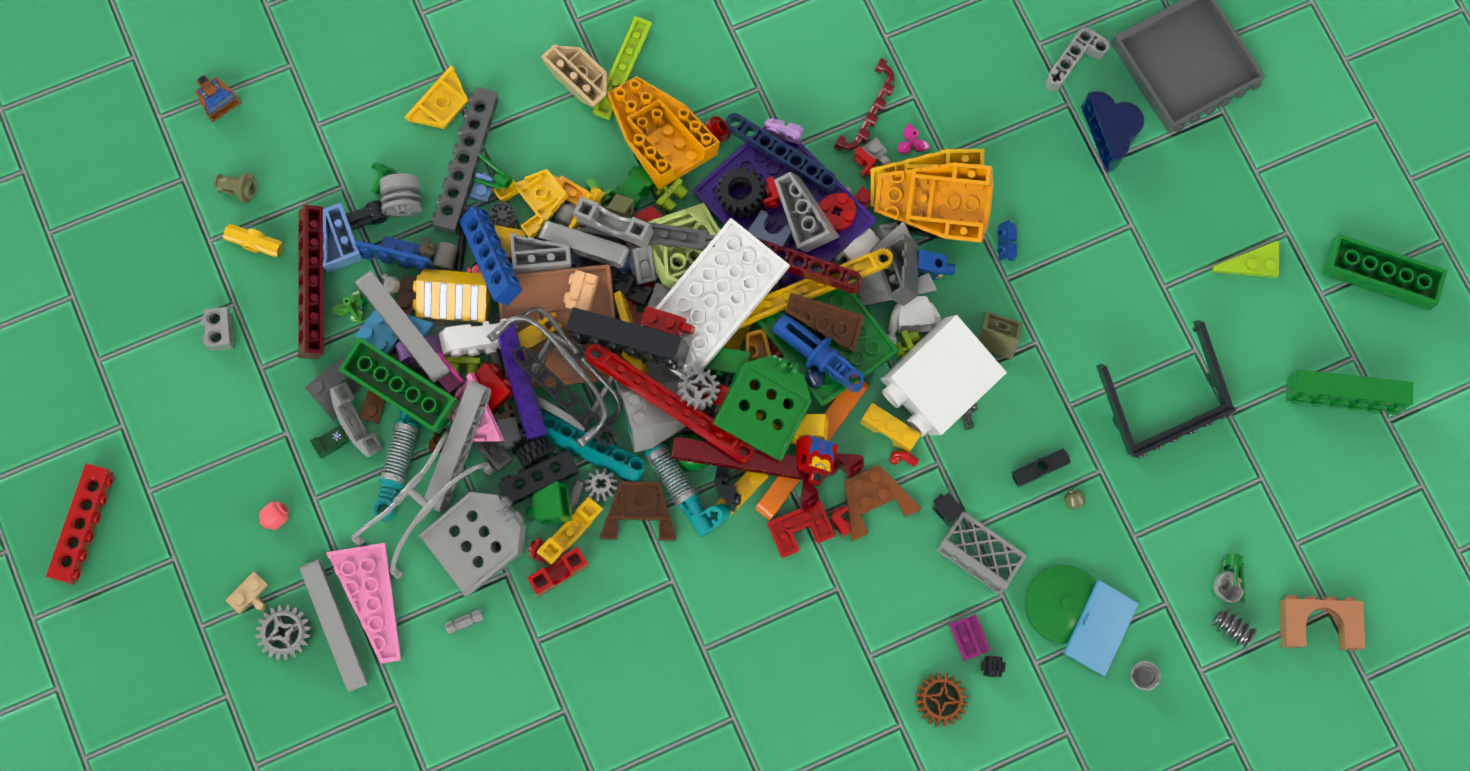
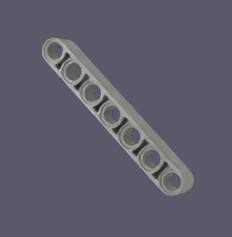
(402, 326)
(458, 442)
(333, 625)

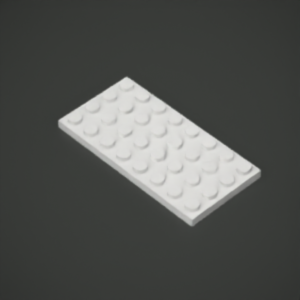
(722, 291)

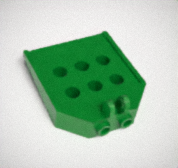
(785, 383)

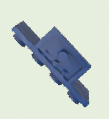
(395, 251)

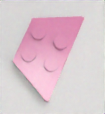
(488, 428)

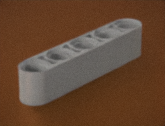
(585, 244)

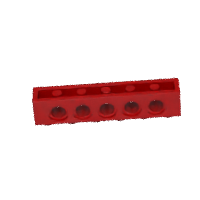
(70, 531)

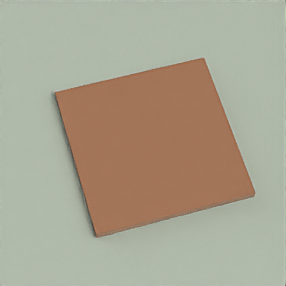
(547, 292)

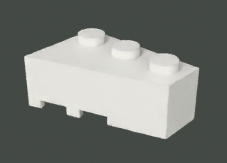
(468, 340)

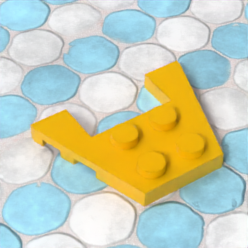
(541, 194)

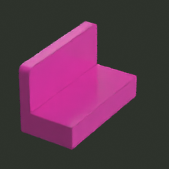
(451, 379)

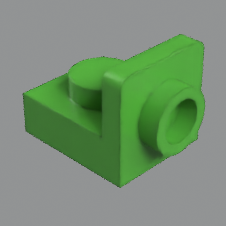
(607, 197)

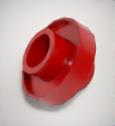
(718, 128)

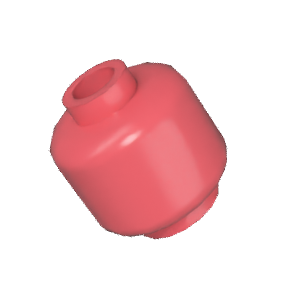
(273, 515)

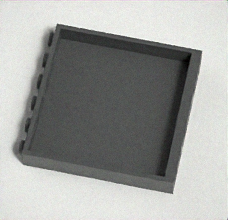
(1187, 61)

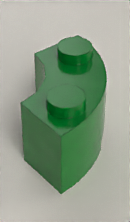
(636, 186)

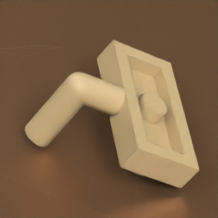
(248, 594)

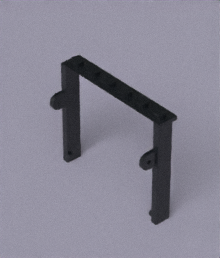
(1173, 434)

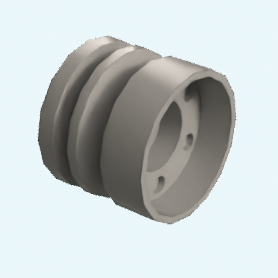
(400, 195)

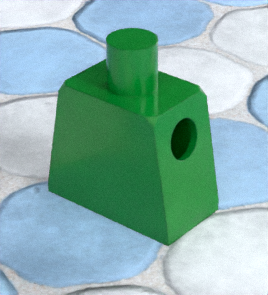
(551, 505)

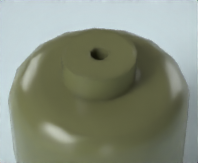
(1074, 499)

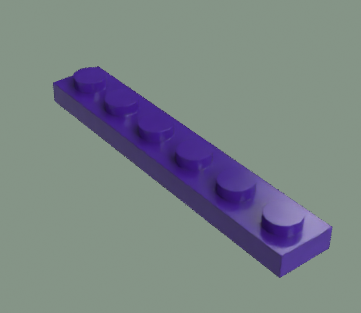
(521, 385)

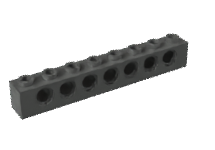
(450, 223)

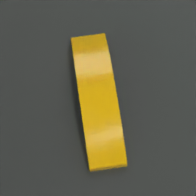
(570, 531)

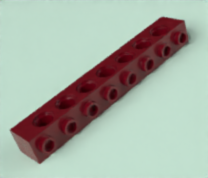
(310, 282)

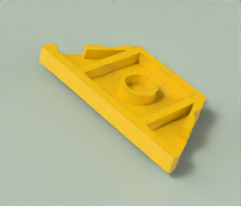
(440, 102)

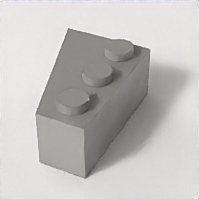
(538, 255)

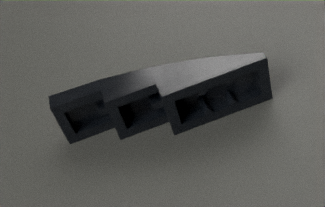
(622, 282)

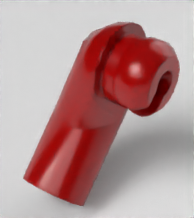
(904, 456)

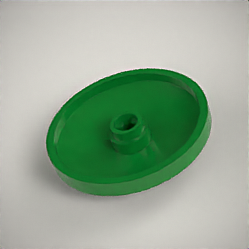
(1057, 601)

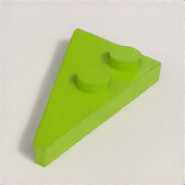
(1259, 262)

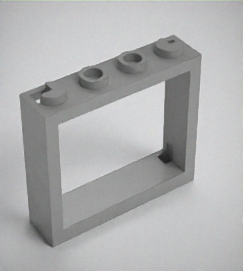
(535, 369)

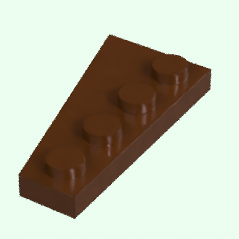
(830, 321)

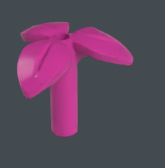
(910, 135)

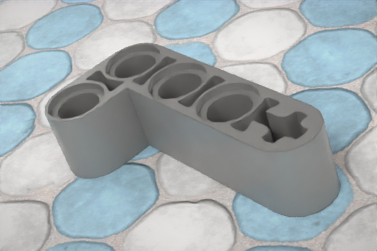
(1071, 60)

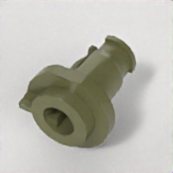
(243, 187)

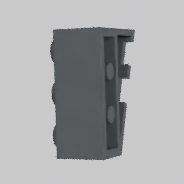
(902, 275)

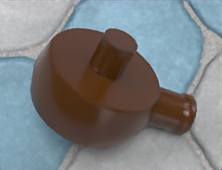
(434, 441)

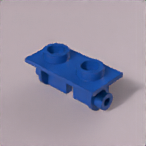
(1006, 233)

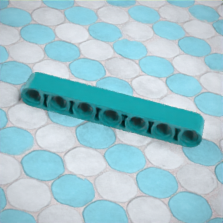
(608, 457)

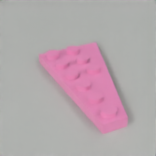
(368, 586)

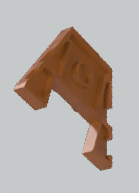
(870, 491)

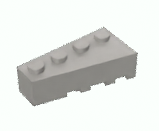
(805, 217)

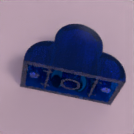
(1111, 127)

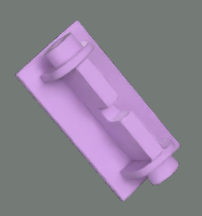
(789, 133)

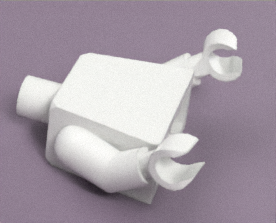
(915, 315)

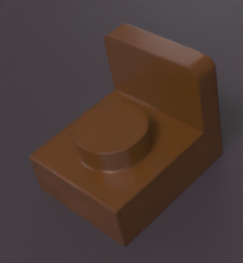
(509, 412)

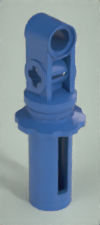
(822, 357)

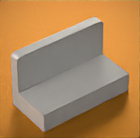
(641, 263)

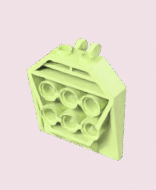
(663, 256)

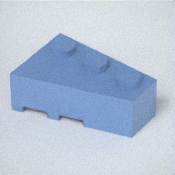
(338, 239)

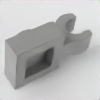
(877, 151)

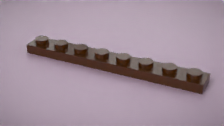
(373, 404)

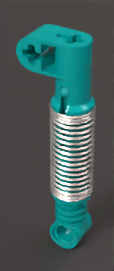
(397, 459)
(683, 493)

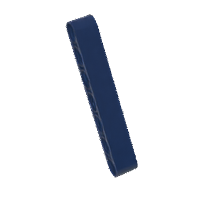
(785, 160)

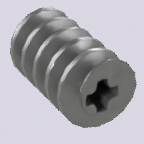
(1234, 627)

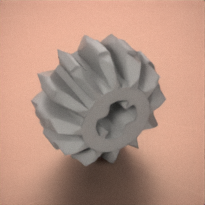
(593, 486)

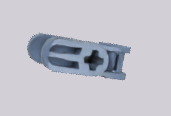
(758, 230)

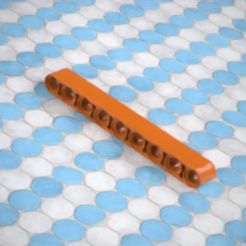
(782, 486)

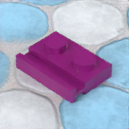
(969, 637)

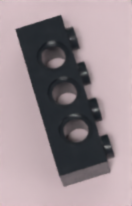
(543, 466)

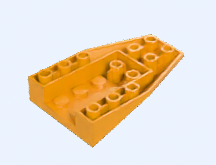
(661, 131)

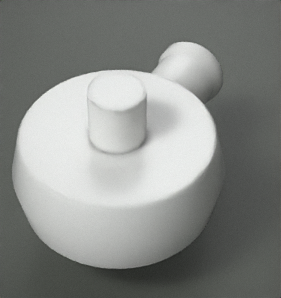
(391, 284)

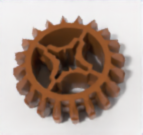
(942, 691)

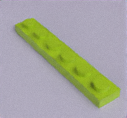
(624, 63)

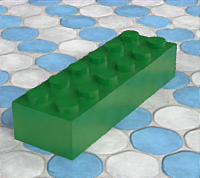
(1384, 272)
(399, 385)
(1349, 391)

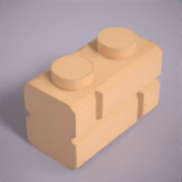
(581, 290)

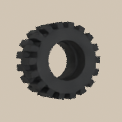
(735, 179)

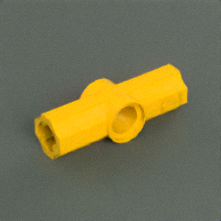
(253, 240)

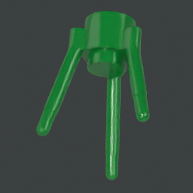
(501, 178)
(1235, 565)

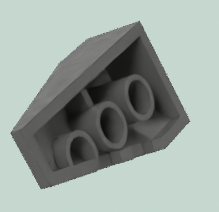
(320, 386)

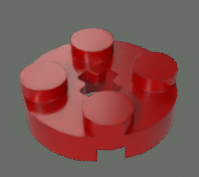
(839, 201)

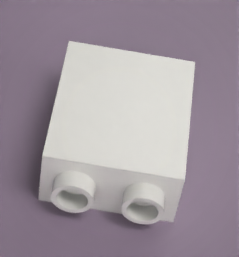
(941, 377)

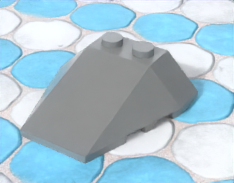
(647, 422)

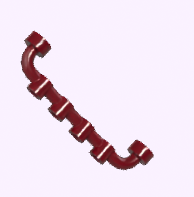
(871, 118)

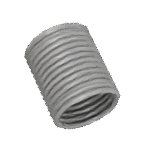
(445, 256)

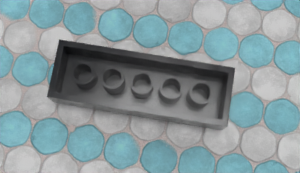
(628, 338)

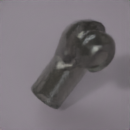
(966, 417)

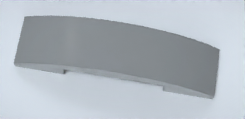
(351, 422)

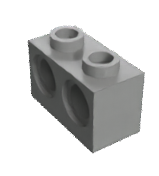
(222, 328)

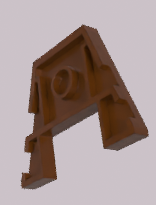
(638, 502)

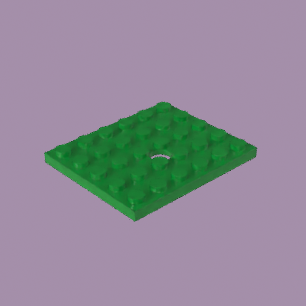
(871, 350)

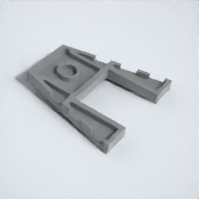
(873, 286)

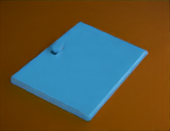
(1103, 628)

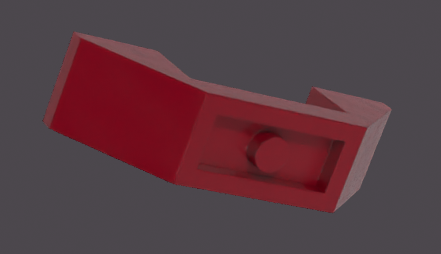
(848, 463)

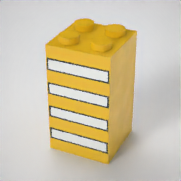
(451, 296)

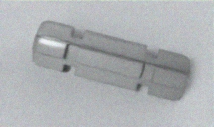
(463, 622)

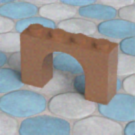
(1347, 613)

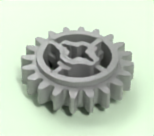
(291, 647)

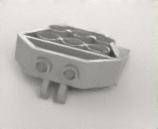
(504, 527)

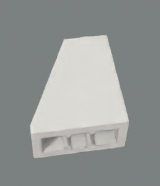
(857, 248)

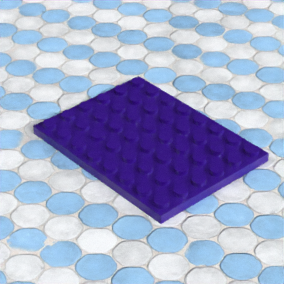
(764, 166)

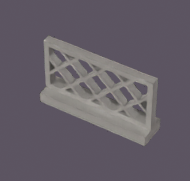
(970, 564)

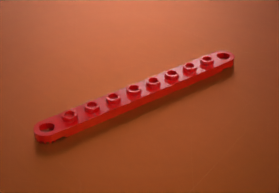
(667, 402)

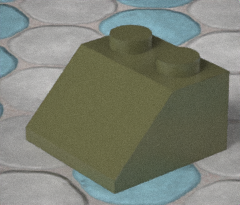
(1000, 335)

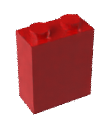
(490, 376)

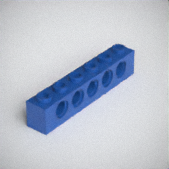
(490, 255)

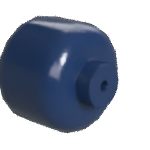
(814, 377)

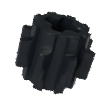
(993, 666)

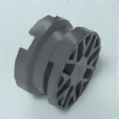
(503, 215)

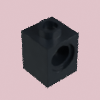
(947, 508)

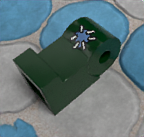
(330, 442)

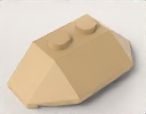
(577, 73)

